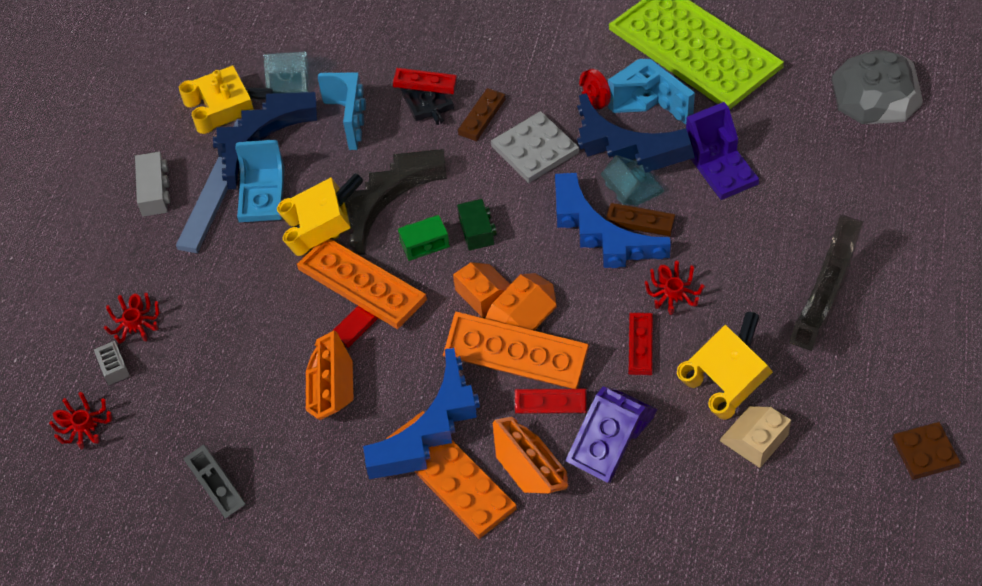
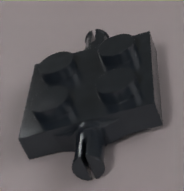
(427, 104)

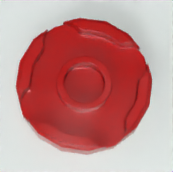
(596, 88)

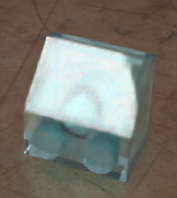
(286, 72)
(630, 181)

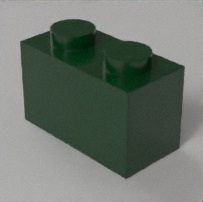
(476, 225)

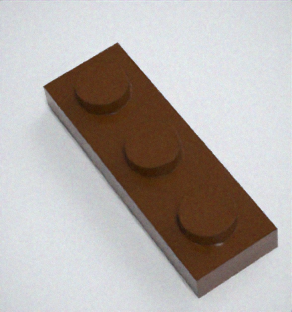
(481, 114)
(641, 219)

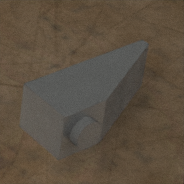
(214, 480)

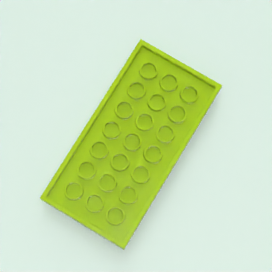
(697, 48)

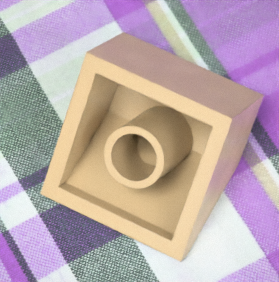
(757, 434)

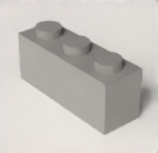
(152, 184)

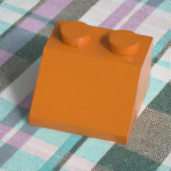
(479, 286)

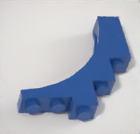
(595, 231)
(409, 448)

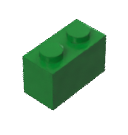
(423, 237)

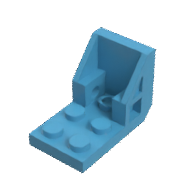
(647, 77)

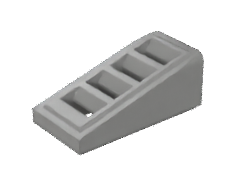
(115, 374)

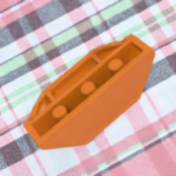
(524, 302)
(329, 377)
(527, 458)

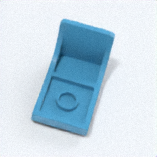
(346, 91)
(260, 180)

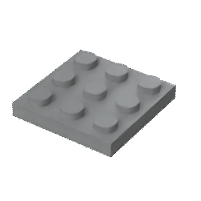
(534, 147)

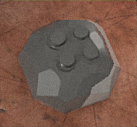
(877, 88)

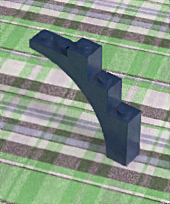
(278, 112)
(649, 149)

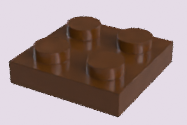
(926, 450)

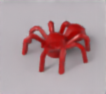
(672, 286)
(133, 317)
(79, 421)

